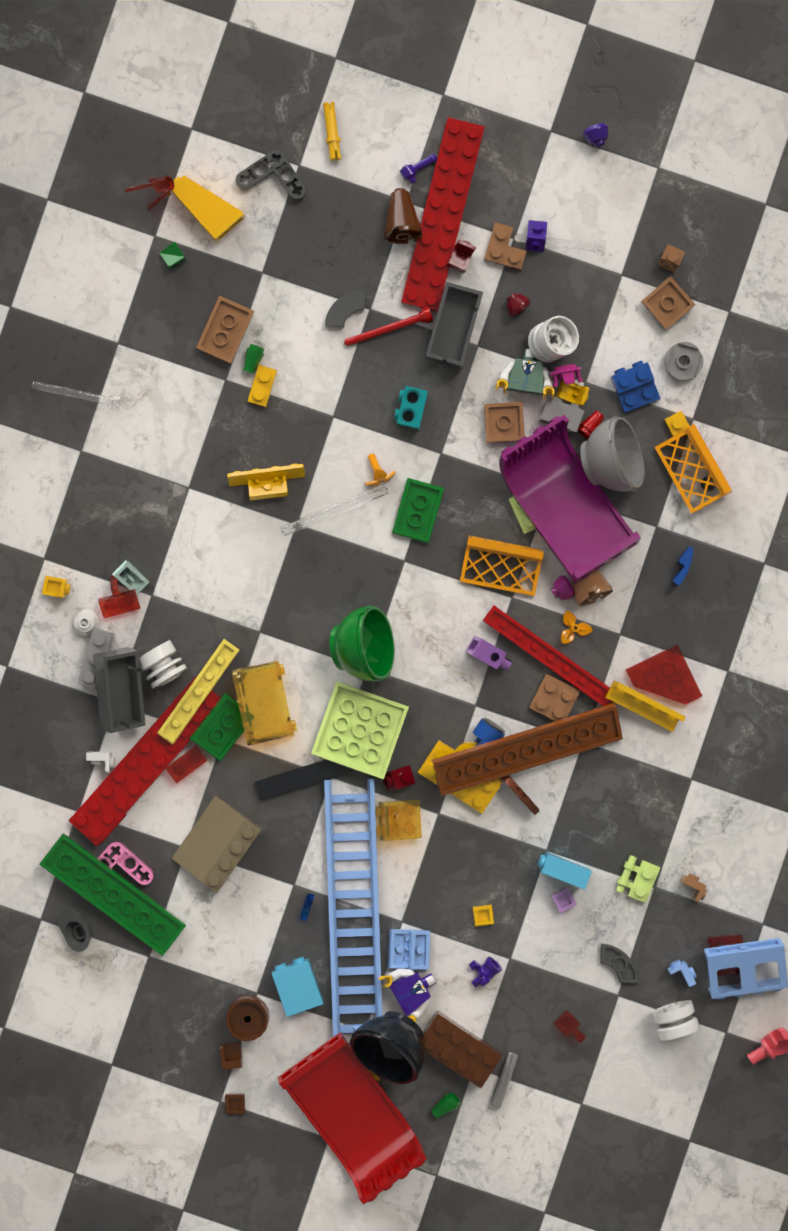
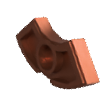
(521, 794)

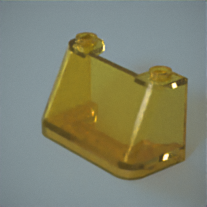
(263, 702)

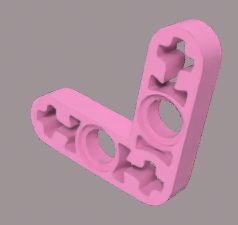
(120, 860)

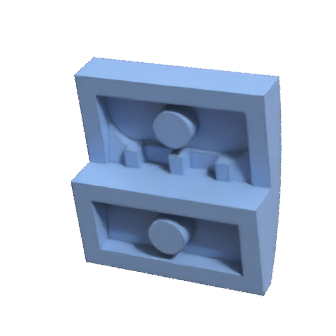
(409, 948)

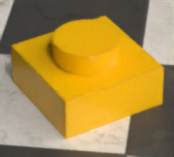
(676, 423)

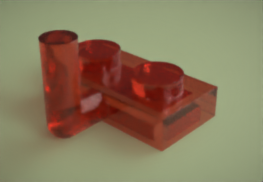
(118, 602)

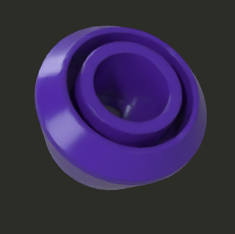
(596, 134)

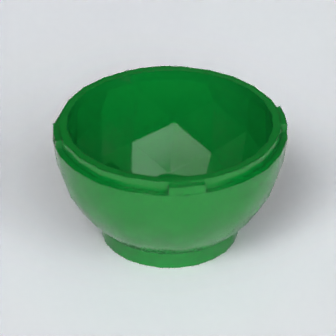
(363, 644)

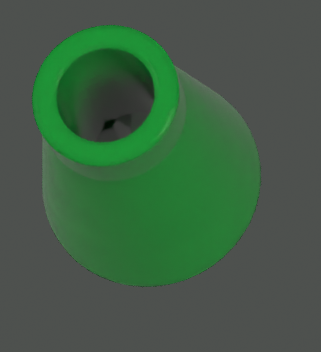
(253, 357)
(446, 1105)

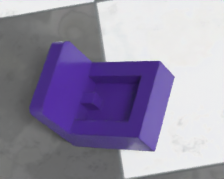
(536, 236)

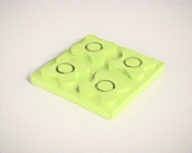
(359, 730)

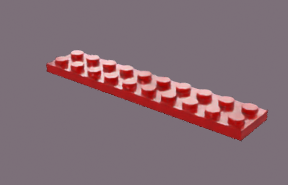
(443, 214)
(135, 773)

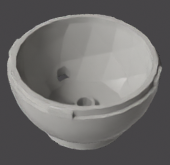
(613, 456)

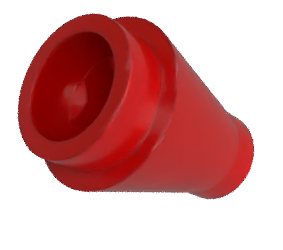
(589, 424)

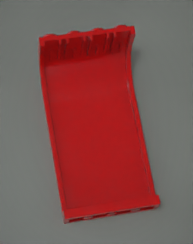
(354, 1117)

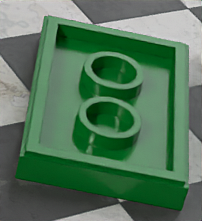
(418, 510)
(220, 728)

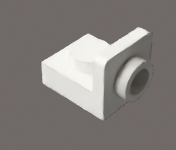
(99, 757)

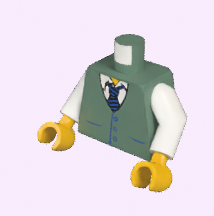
(526, 377)

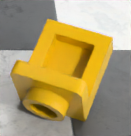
(573, 393)
(56, 587)

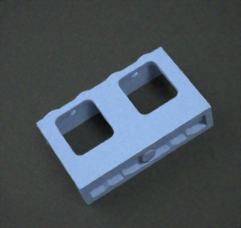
(746, 957)

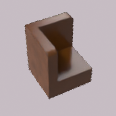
(231, 1055)

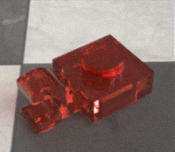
(568, 1025)

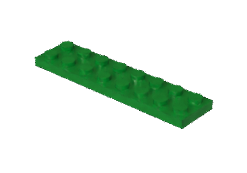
(112, 894)

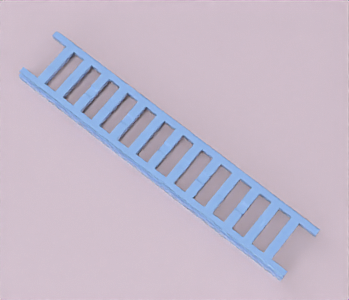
(346, 913)

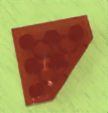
(666, 676)

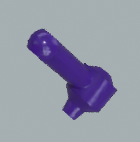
(409, 171)

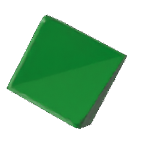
(172, 255)

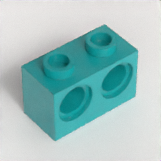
(415, 408)

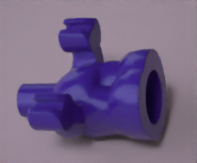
(486, 971)

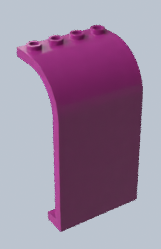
(563, 503)

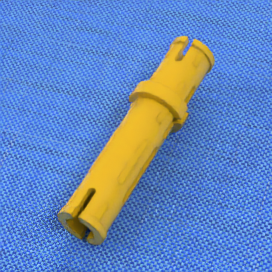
(332, 131)

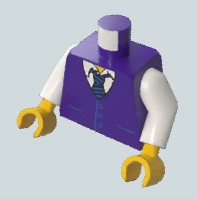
(410, 990)

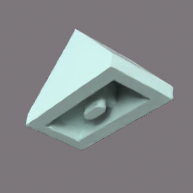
(130, 577)

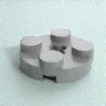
(689, 370)

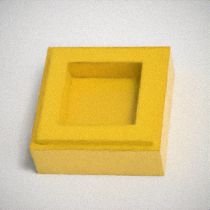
(483, 915)

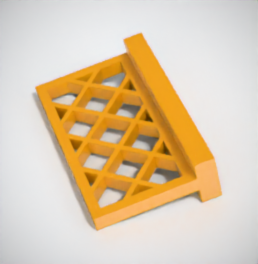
(707, 459)
(509, 550)

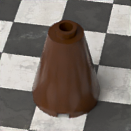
(402, 219)

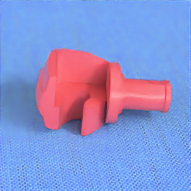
(772, 1045)

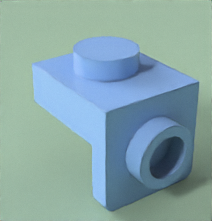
(688, 973)

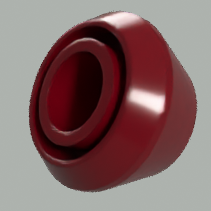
(517, 304)

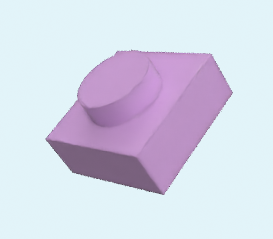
(564, 899)

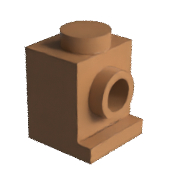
(671, 258)

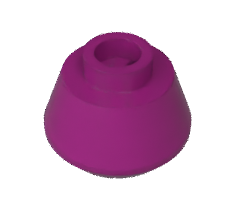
(562, 588)

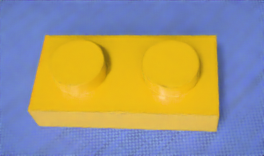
(262, 386)

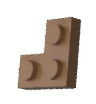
(500, 252)

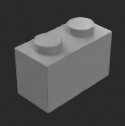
(556, 407)

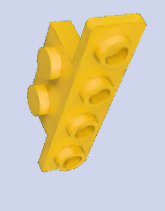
(266, 482)

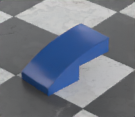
(685, 561)

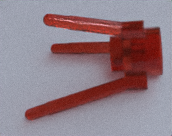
(161, 185)

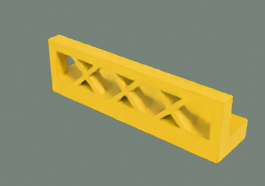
(644, 706)

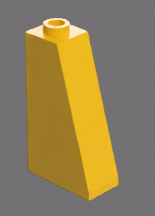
(207, 208)

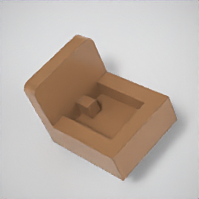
(693, 881)

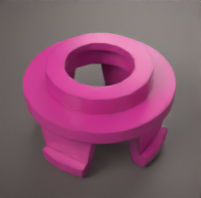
(567, 374)

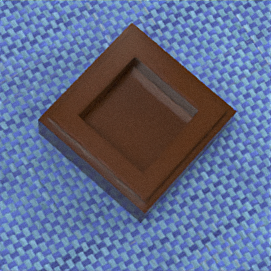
(235, 1103)

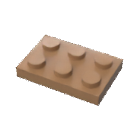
(225, 329)

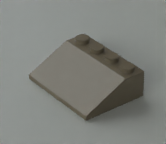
(216, 843)

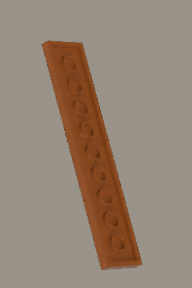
(527, 749)

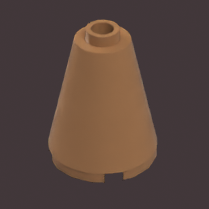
(592, 588)

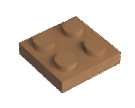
(668, 303)
(504, 422)
(554, 698)

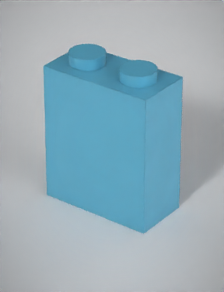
(564, 870)
(297, 986)

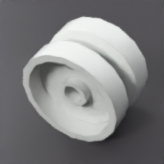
(675, 1020)

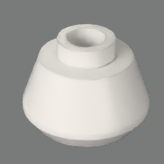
(92, 622)

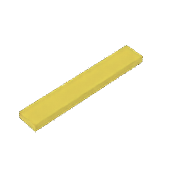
(198, 691)

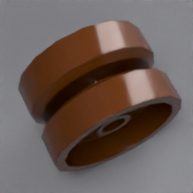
(253, 1007)

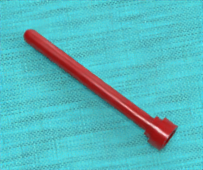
(423, 316)

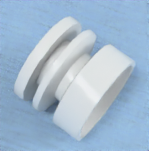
(553, 339)
(161, 664)

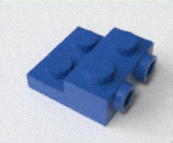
(635, 386)

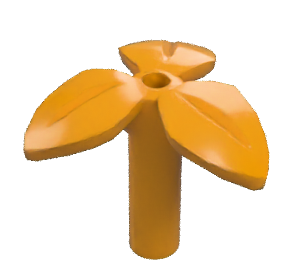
(379, 474)
(569, 620)

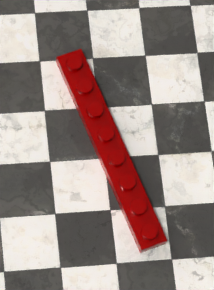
(547, 655)

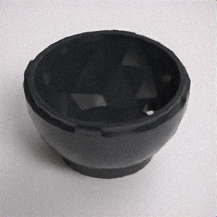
(390, 1047)

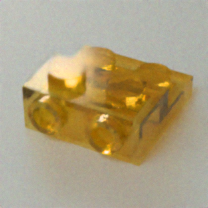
(398, 820)

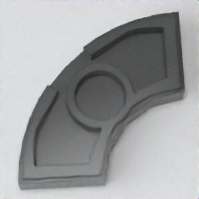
(344, 307)
(619, 962)

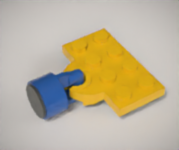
(479, 795)

